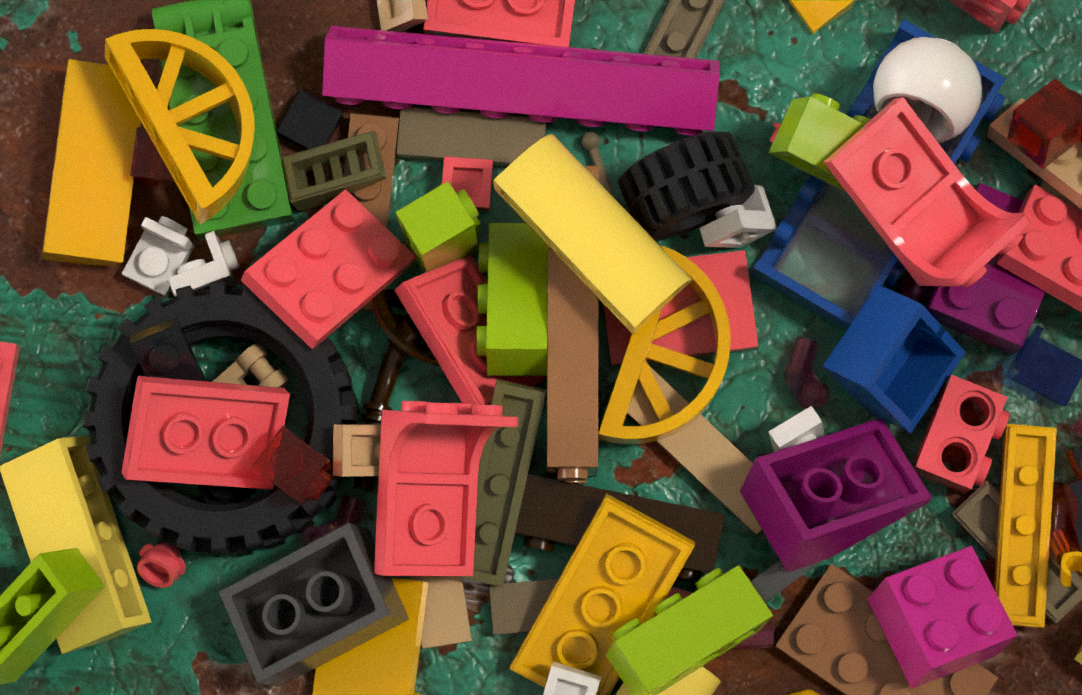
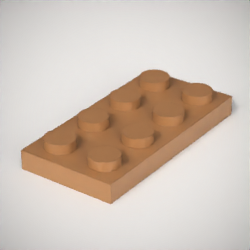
(846, 647)

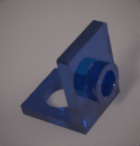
(1046, 369)

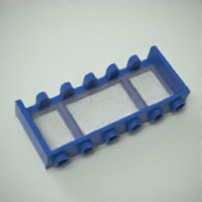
(825, 245)

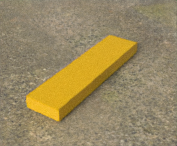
(1025, 522)

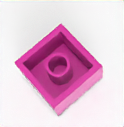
(941, 617)

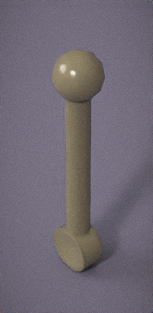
(591, 142)

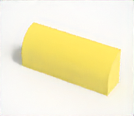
(591, 232)
(66, 508)

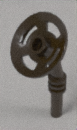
(403, 341)

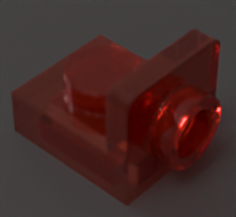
(147, 163)
(294, 466)

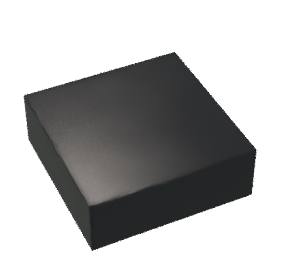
(310, 122)

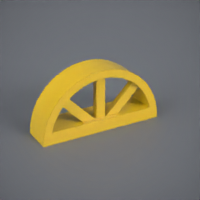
(174, 142)
(641, 348)

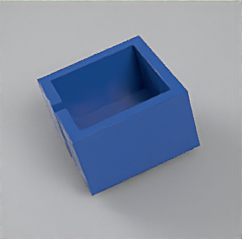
(894, 358)

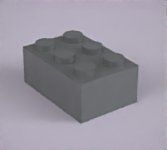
(312, 606)

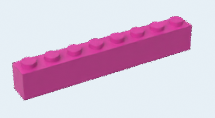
(520, 79)

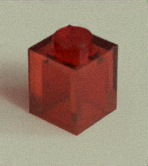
(1047, 123)

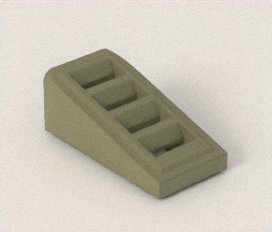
(314, 159)

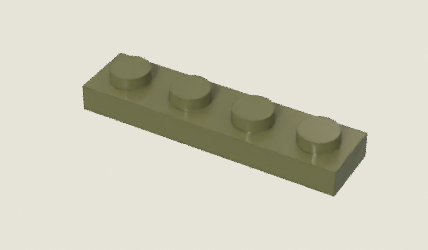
(503, 480)

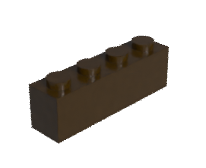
(561, 511)

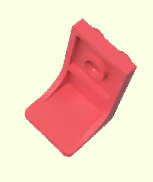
(922, 200)
(431, 486)

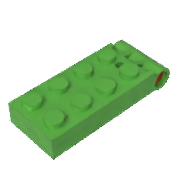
(232, 32)

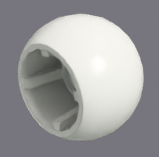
(935, 81)

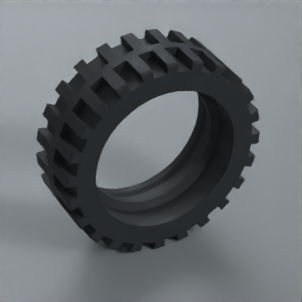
(157, 507)

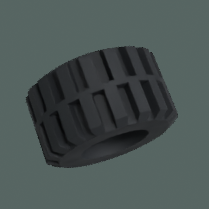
(686, 184)

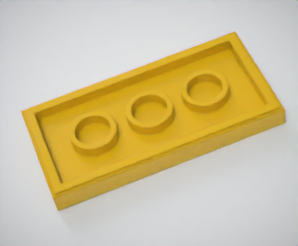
(611, 578)

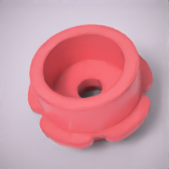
(160, 564)

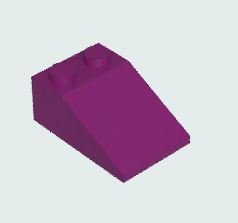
(995, 307)
(832, 492)

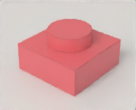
(472, 176)

